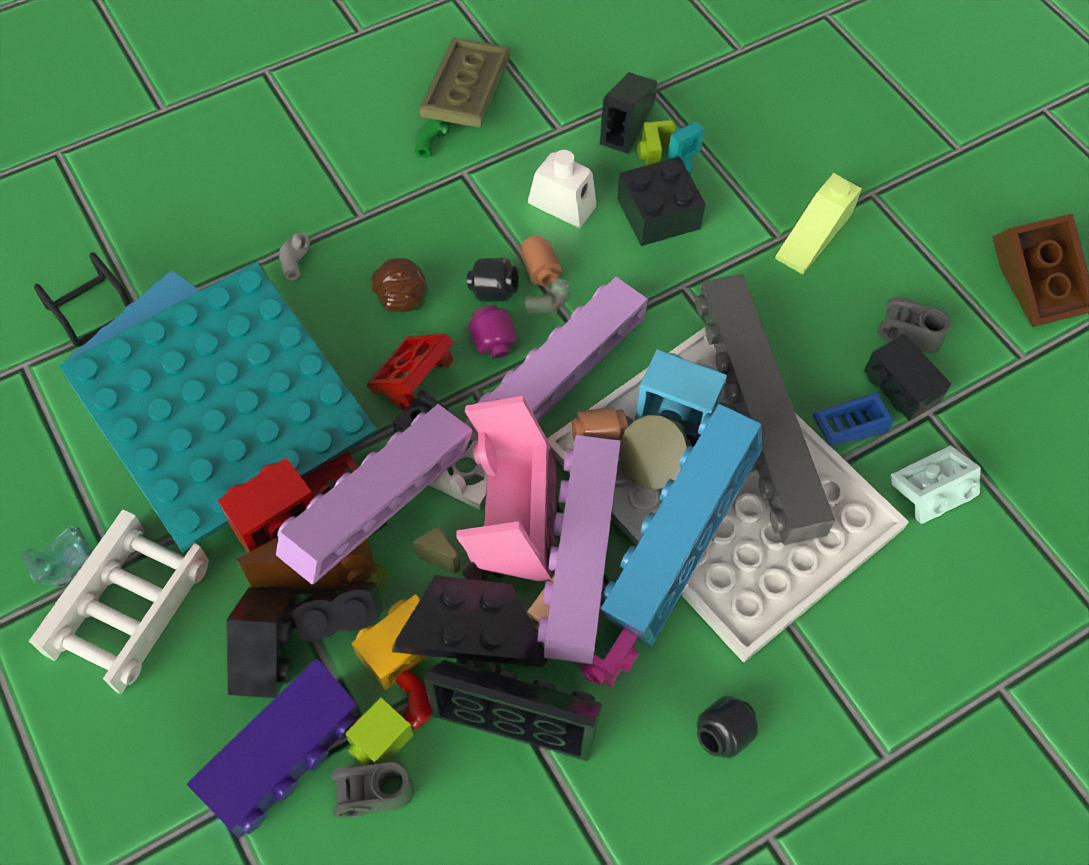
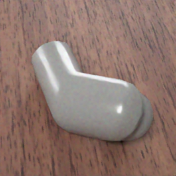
(292, 253)

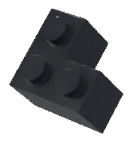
(258, 641)

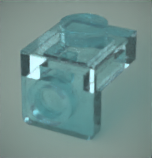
(59, 560)

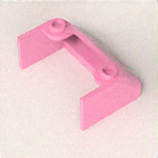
(518, 491)

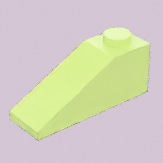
(819, 223)

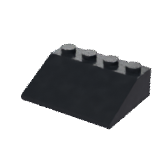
(513, 707)

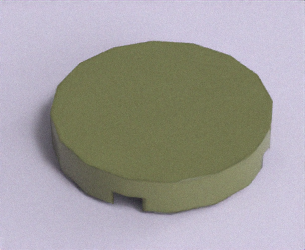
(653, 451)

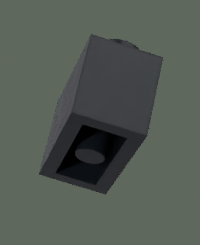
(906, 377)

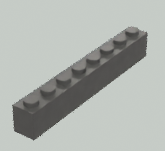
(758, 392)

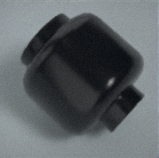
(493, 279)
(727, 727)

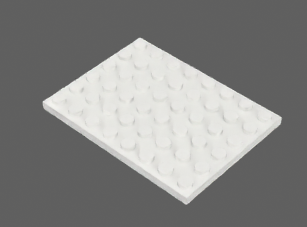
(747, 578)

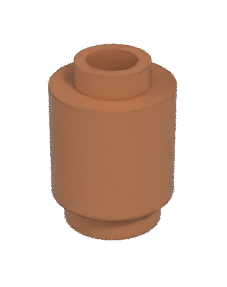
(540, 260)
(600, 423)

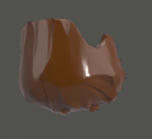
(399, 285)

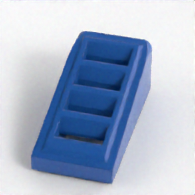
(870, 404)

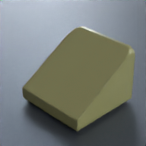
(438, 550)

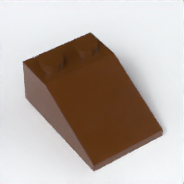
(1045, 269)
(267, 570)

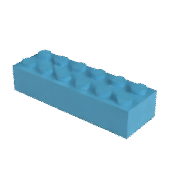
(683, 524)

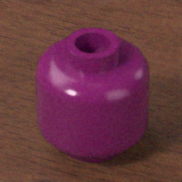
(492, 331)

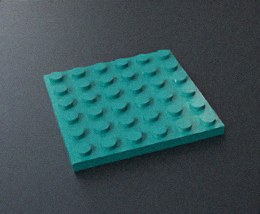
(215, 398)

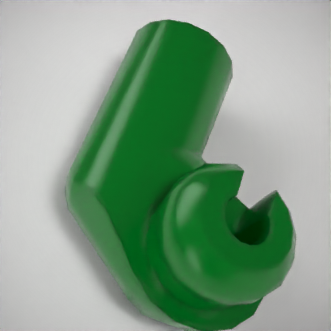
(427, 133)

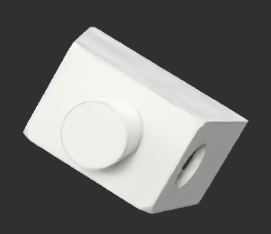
(564, 189)

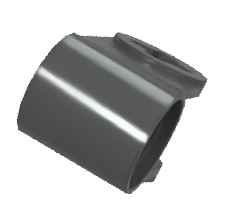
(920, 323)
(361, 789)

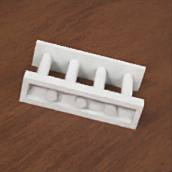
(90, 582)

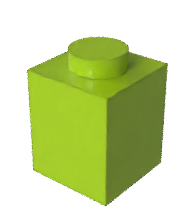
(378, 734)

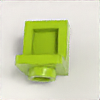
(654, 137)

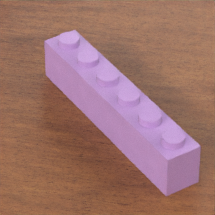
(574, 348)
(372, 493)
(582, 550)

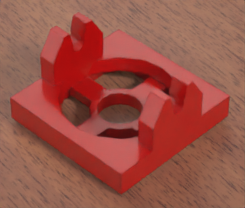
(400, 390)

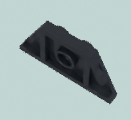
(471, 623)

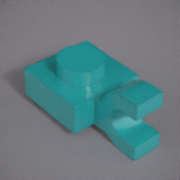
(685, 143)

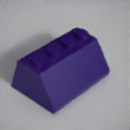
(276, 750)

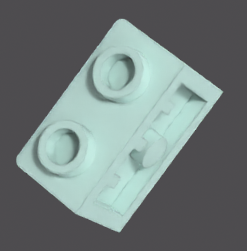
(938, 483)

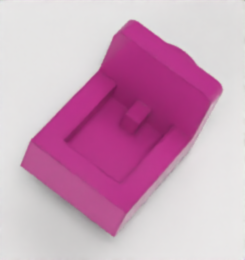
(621, 657)

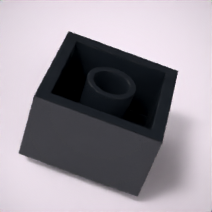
(660, 201)

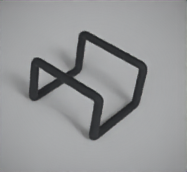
(103, 273)

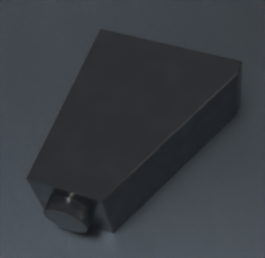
(626, 110)

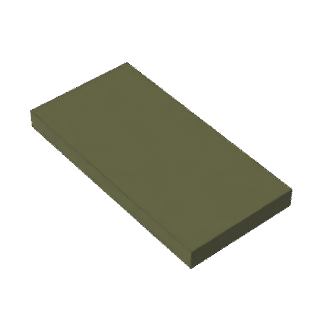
(465, 82)

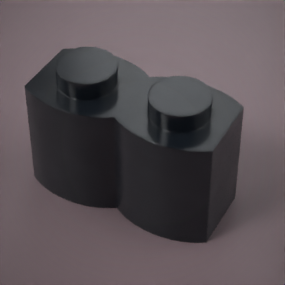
(328, 611)

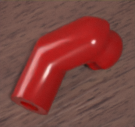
(418, 702)

